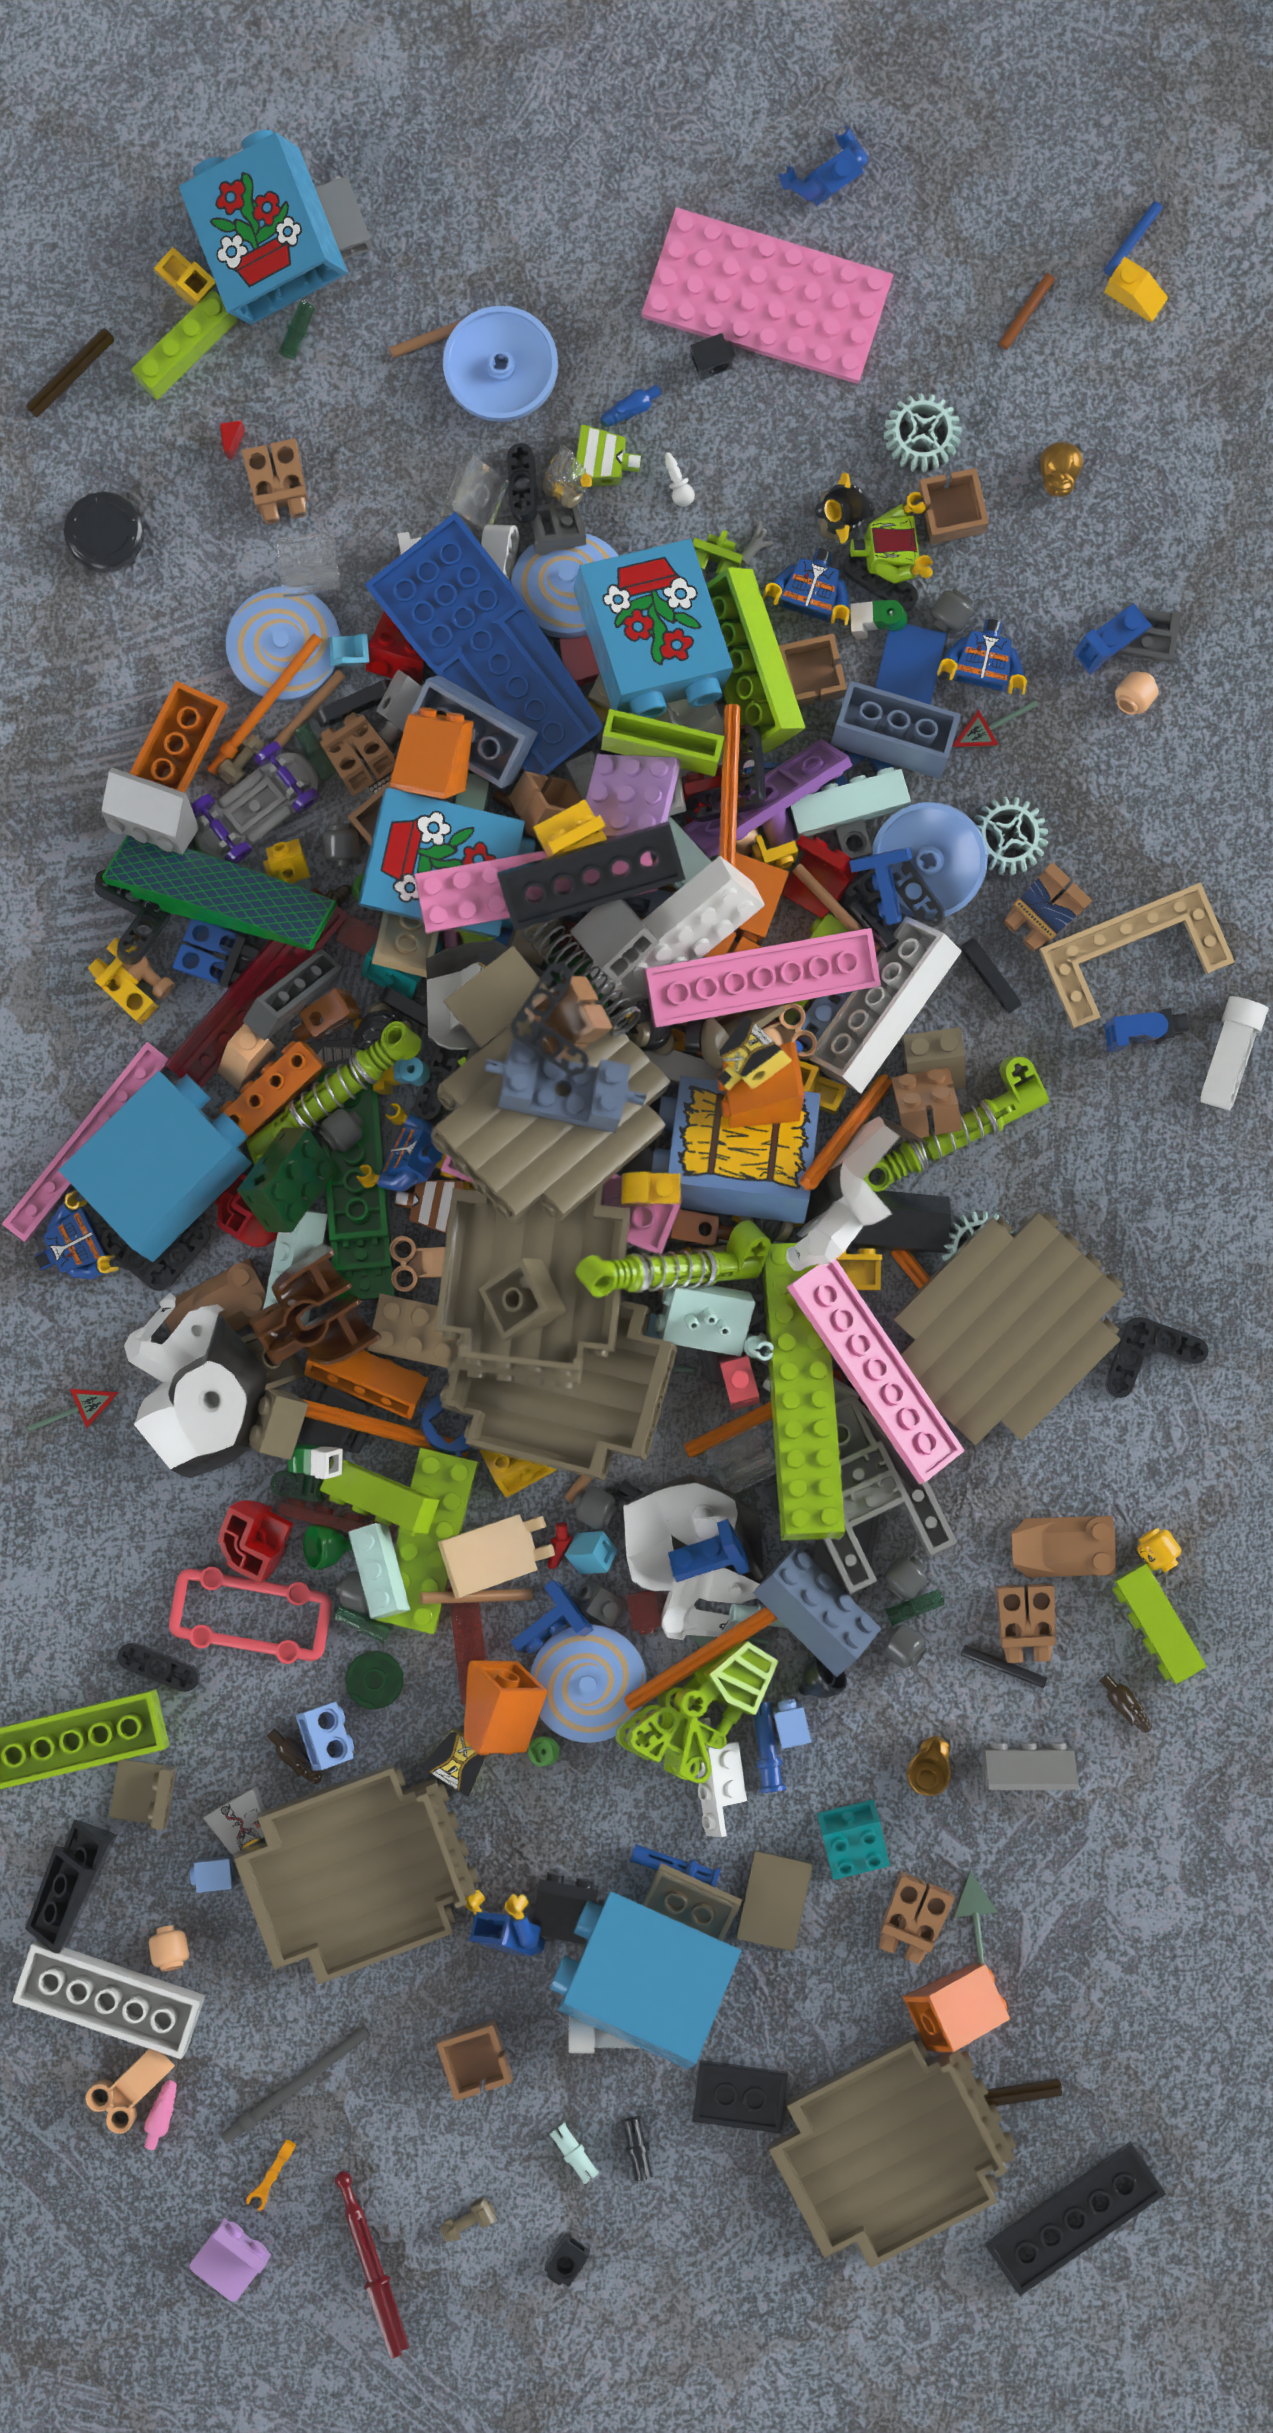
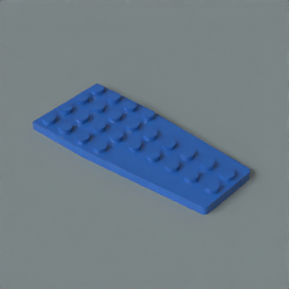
(483, 638)

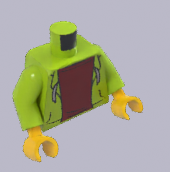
(892, 544)

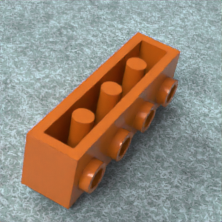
(276, 1087)
(373, 1381)

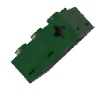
(286, 1180)

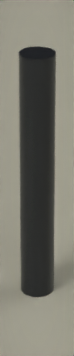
(1003, 1666)

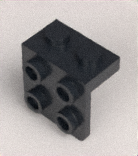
(561, 1904)

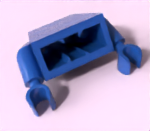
(831, 175)

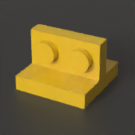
(570, 830)

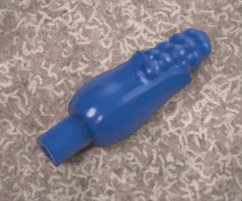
(632, 405)

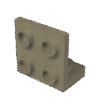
(143, 1793)

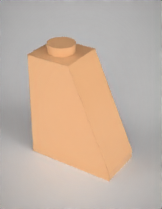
(244, 1056)

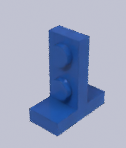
(1110, 638)
(883, 879)
(710, 1554)
(553, 1621)

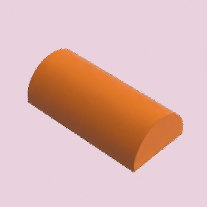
(179, 737)

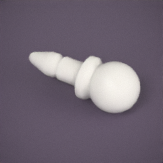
(682, 492)

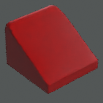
(231, 437)

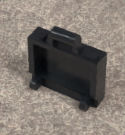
(327, 1434)

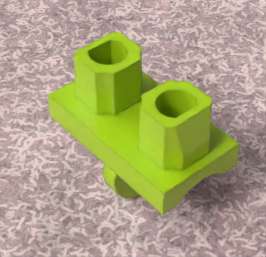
(717, 553)

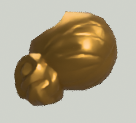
(1060, 468)
(929, 1768)

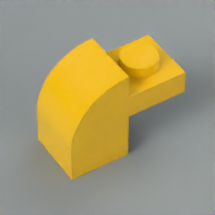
(188, 279)
(831, 1091)
(650, 1188)

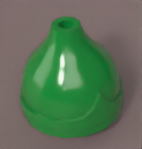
(324, 1546)

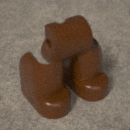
(327, 1338)

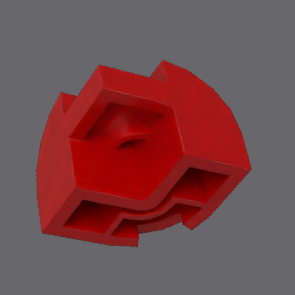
(238, 1219)
(253, 1539)

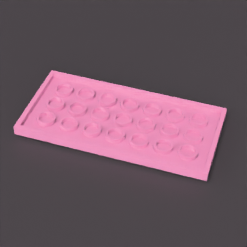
(767, 295)

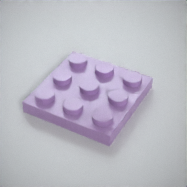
(632, 791)

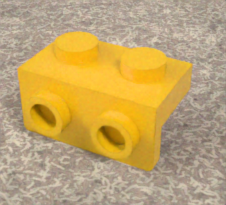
(779, 856)
(862, 1269)

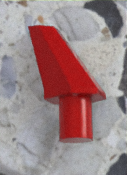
(560, 1545)

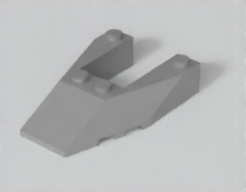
(873, 1483)

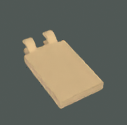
(492, 1554)

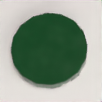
(374, 1679)

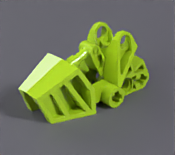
(733, 1680)

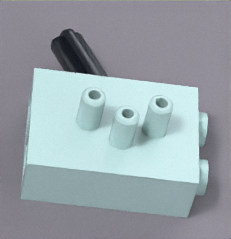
(708, 1320)

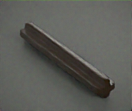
(70, 372)
(1024, 2092)

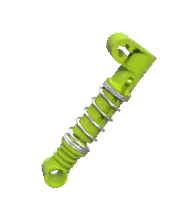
(368, 1065)
(985, 1119)
(740, 1260)

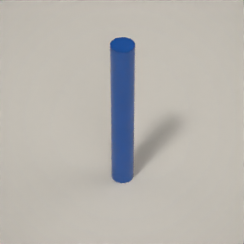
(1133, 237)

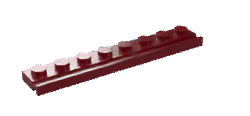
(204, 1047)

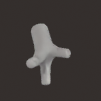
(756, 543)

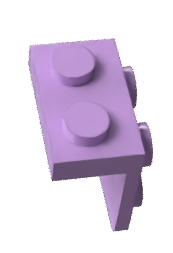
(230, 2260)

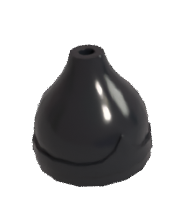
(820, 1681)

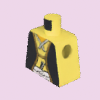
(750, 1056)
(455, 1762)

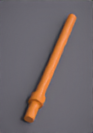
(229, 748)

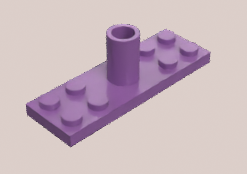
(784, 786)

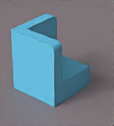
(348, 650)
(591, 1552)

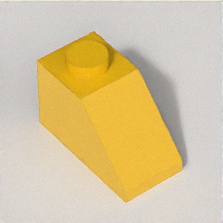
(1136, 289)

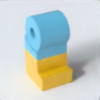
(403, 1072)

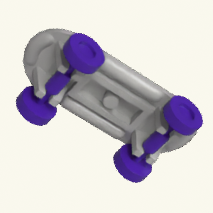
(255, 805)

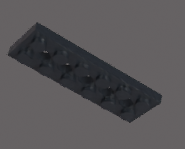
(595, 856)
(1075, 2239)

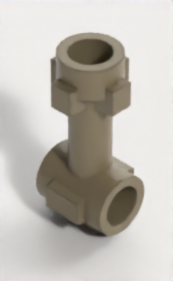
(232, 771)
(482, 2212)

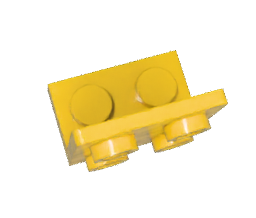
(513, 1474)

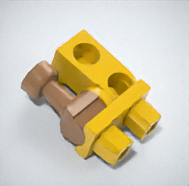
(121, 980)

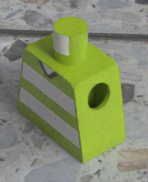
(605, 456)

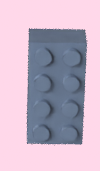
(895, 729)
(497, 740)
(817, 1611)

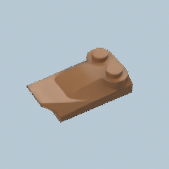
(235, 1290)
(1064, 1546)

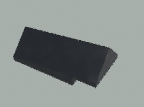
(915, 1224)
(69, 1884)

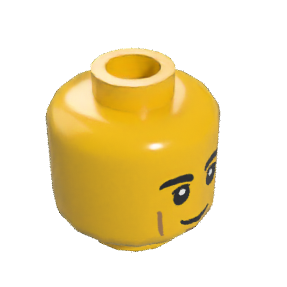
(1159, 1549)

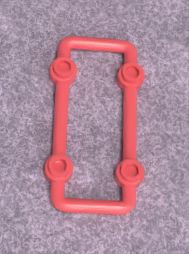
(203, 1635)

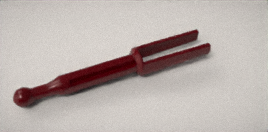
(377, 2282)

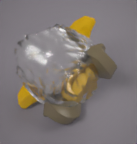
(566, 478)

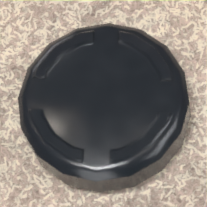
(103, 532)

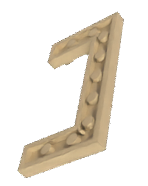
(1185, 906)

